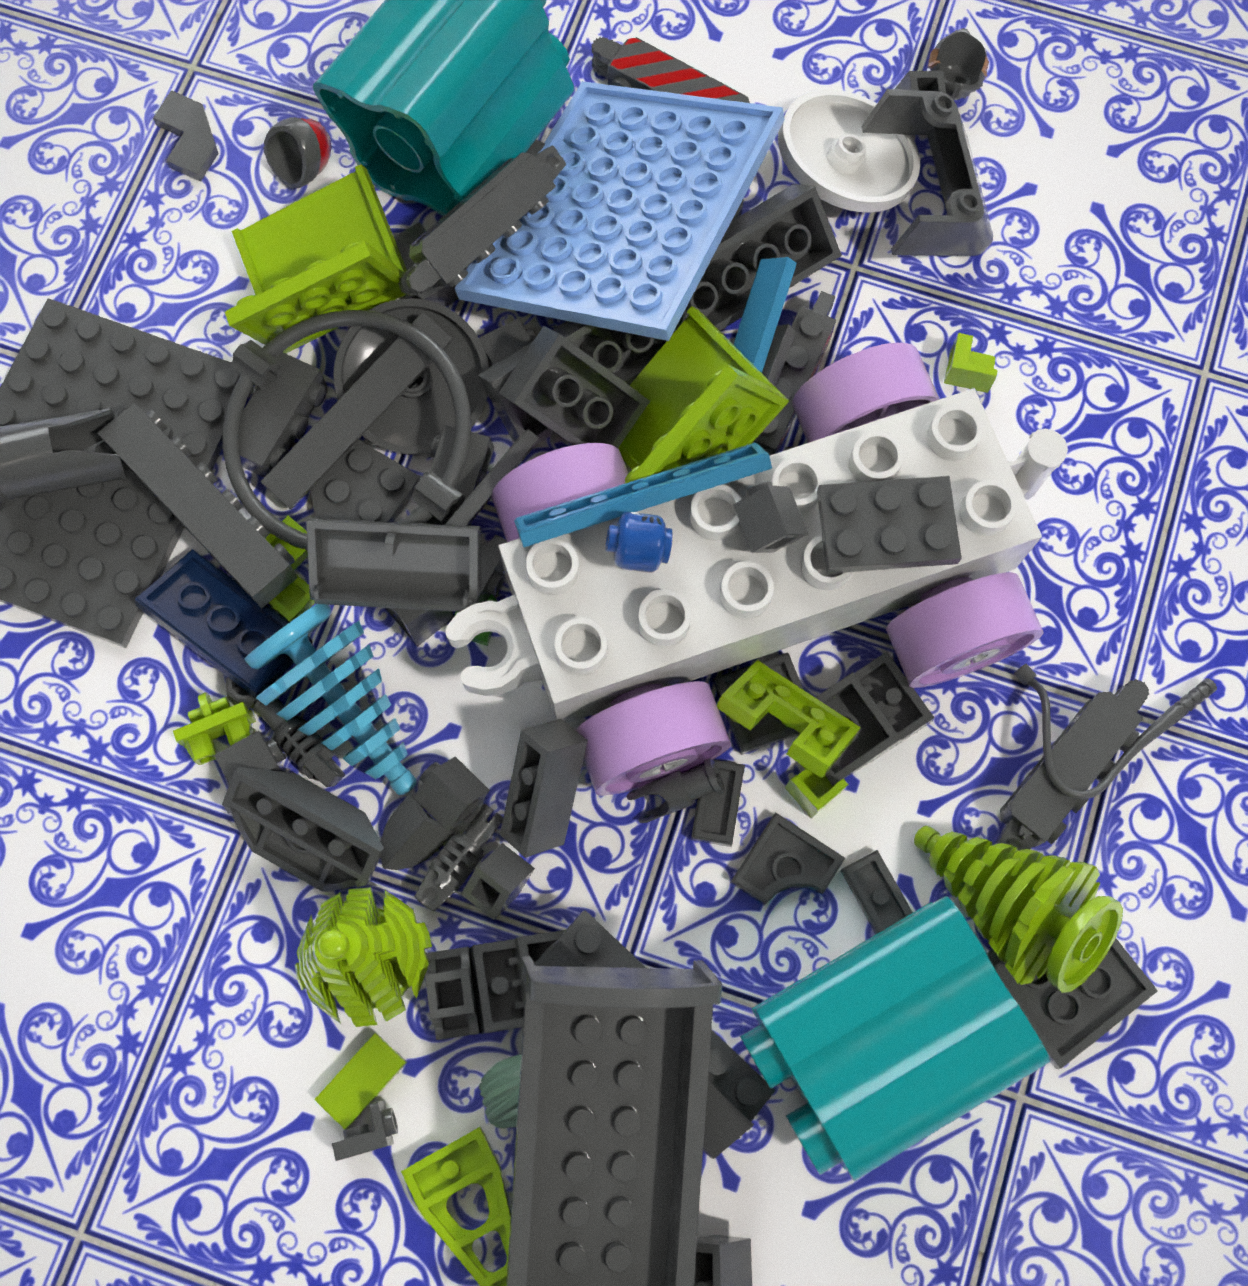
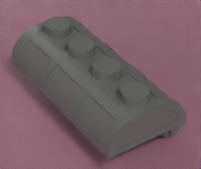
(394, 564)

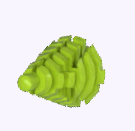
(1028, 905)
(362, 956)

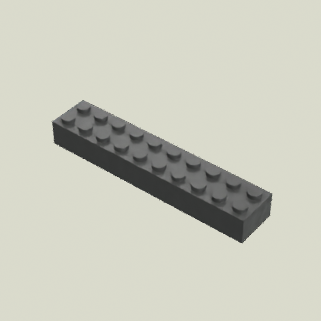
(782, 226)

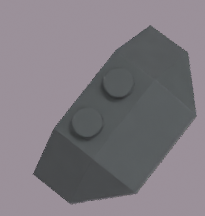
(303, 828)

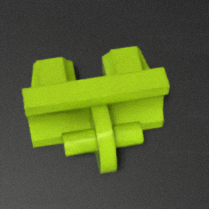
(211, 722)

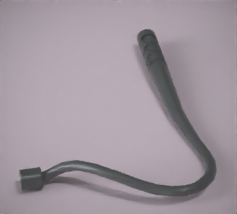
(1158, 727)

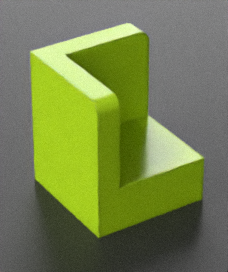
(969, 368)
(813, 791)

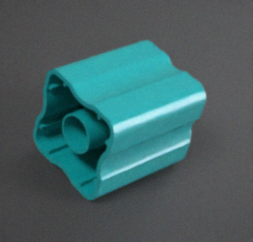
(445, 93)
(893, 1040)

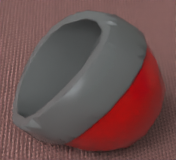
(297, 150)

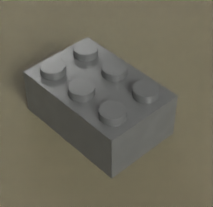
(573, 392)

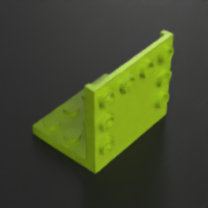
(317, 260)
(700, 402)

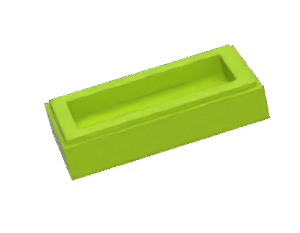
(360, 1081)

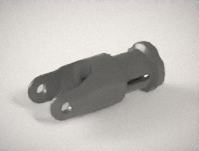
(680, 789)

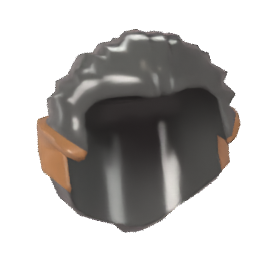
(962, 63)

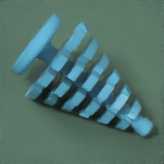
(326, 683)

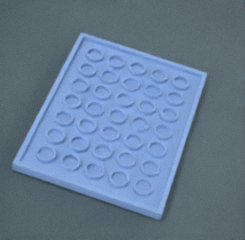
(631, 211)

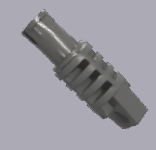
(306, 751)
(457, 860)

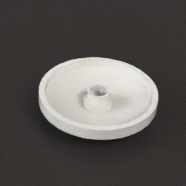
(848, 167)

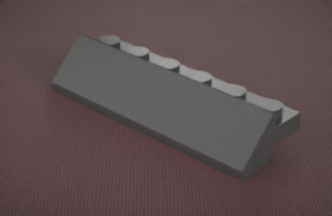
(733, 1087)

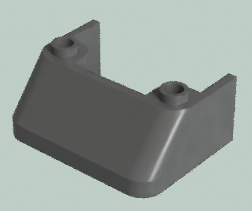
(967, 225)

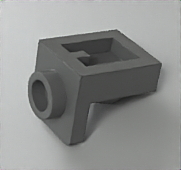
(361, 1140)

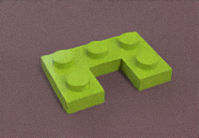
(822, 729)

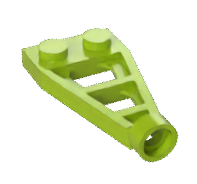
(445, 1173)

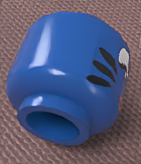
(639, 542)

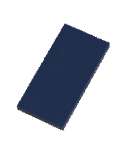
(215, 620)

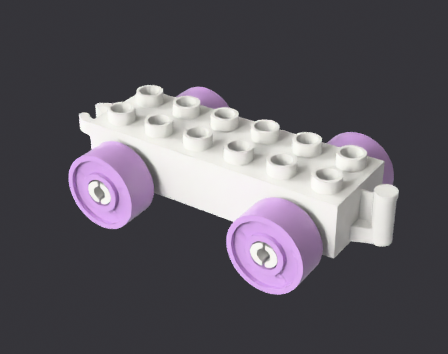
(637, 638)

